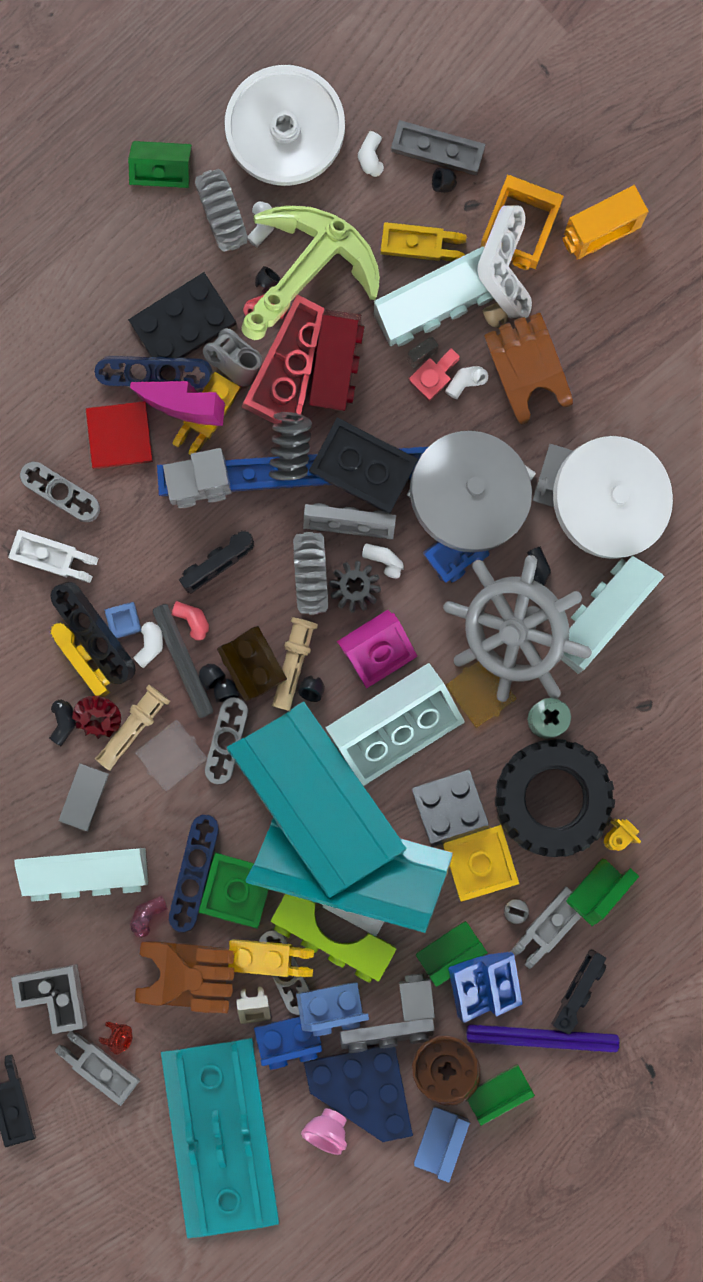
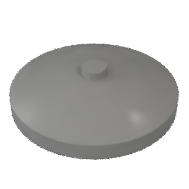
(470, 491)

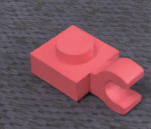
(432, 377)

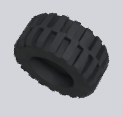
(596, 792)

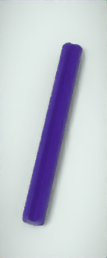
(542, 1038)

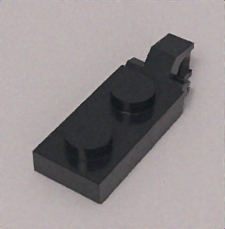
(578, 991)

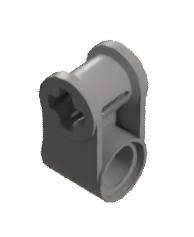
(234, 357)

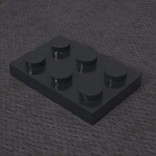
(182, 320)
(363, 465)

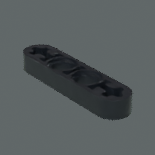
(89, 636)

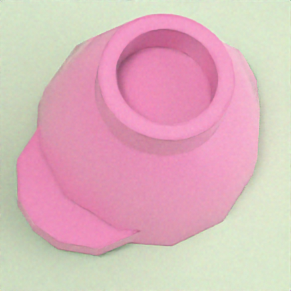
(326, 1132)

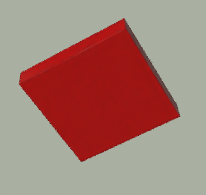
(119, 435)

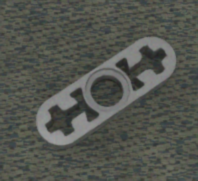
(45, 473)
(224, 716)
(289, 996)

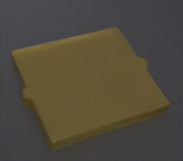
(476, 694)

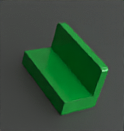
(159, 164)
(600, 891)
(448, 950)
(500, 1094)

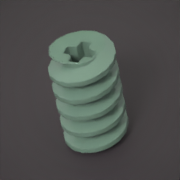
(561, 718)

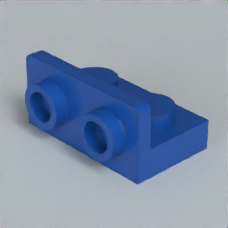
(451, 562)
(286, 1041)

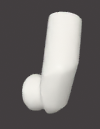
(368, 157)
(261, 231)
(466, 378)
(387, 557)
(152, 644)

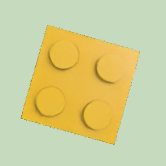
(481, 863)

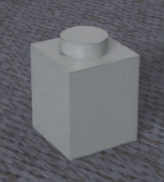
(416, 998)

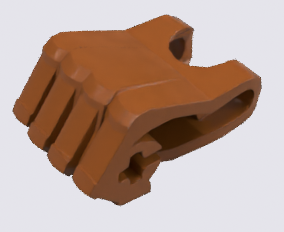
(526, 362)
(188, 976)

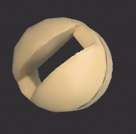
(494, 314)

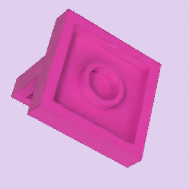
(377, 648)

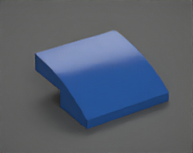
(485, 985)

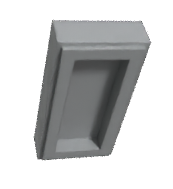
(83, 797)

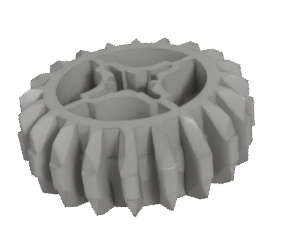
(221, 210)
(310, 573)

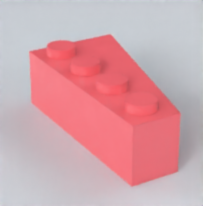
(287, 367)

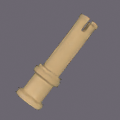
(297, 649)
(140, 716)

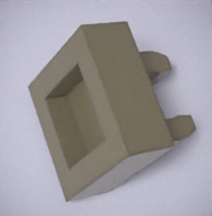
(253, 1008)

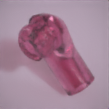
(141, 918)

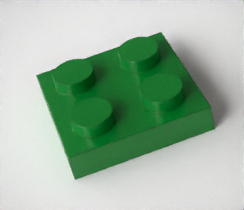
(229, 895)

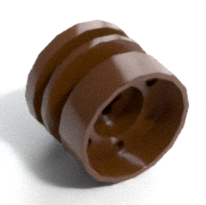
(435, 1056)

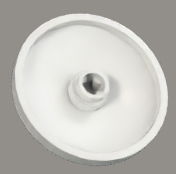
(285, 125)
(612, 497)

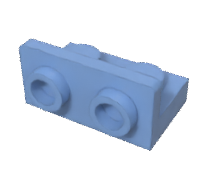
(331, 1008)

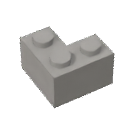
(198, 479)
(61, 992)

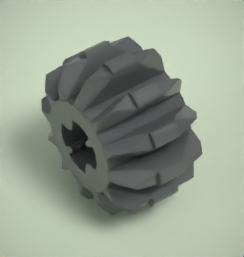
(353, 576)

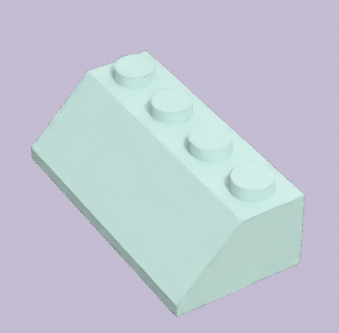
(431, 299)
(610, 608)
(395, 724)
(82, 872)

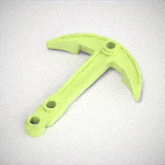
(331, 237)

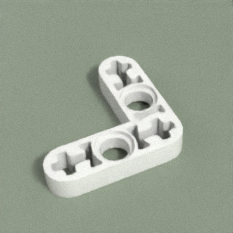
(495, 261)

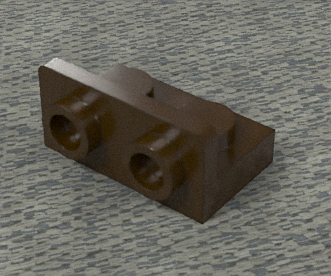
(251, 664)

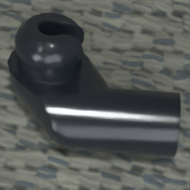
(542, 569)
(63, 714)

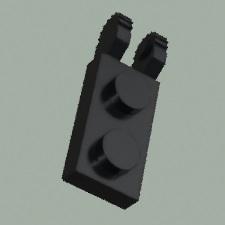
(217, 562)
(15, 1116)

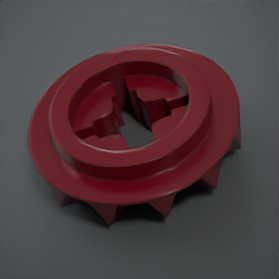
(98, 707)

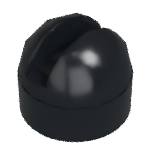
(443, 180)
(266, 278)
(210, 675)
(311, 689)
(225, 691)

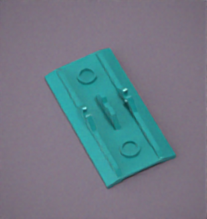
(317, 800)
(396, 893)
(219, 1138)

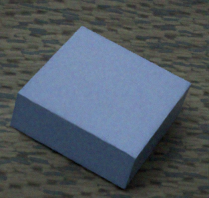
(123, 620)

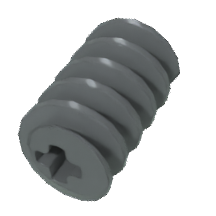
(292, 447)

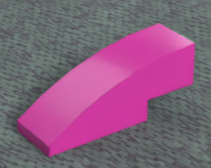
(182, 401)

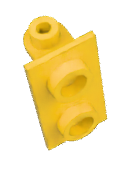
(621, 835)

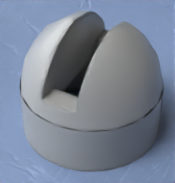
(514, 918)

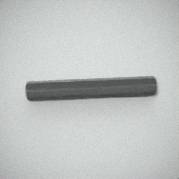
(183, 661)

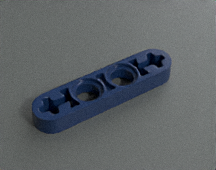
(153, 369)
(198, 874)

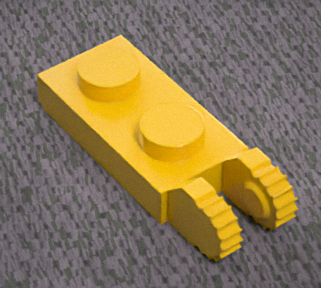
(419, 242)
(227, 392)
(79, 659)
(268, 958)

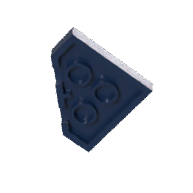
(364, 1090)

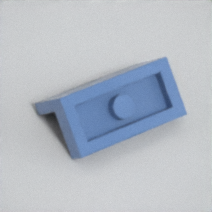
(441, 1143)

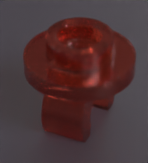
(120, 1038)

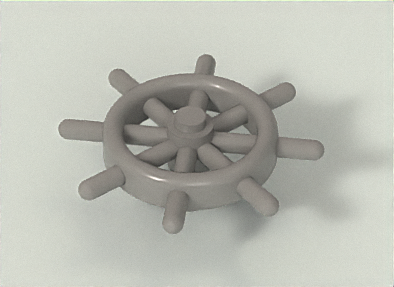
(517, 628)

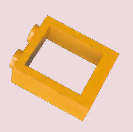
(534, 196)
(605, 222)

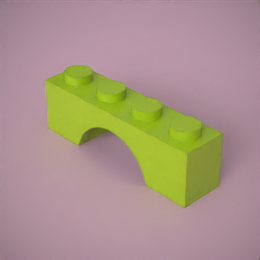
(367, 955)

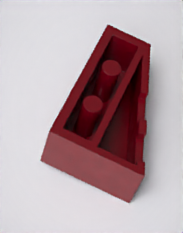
(336, 360)

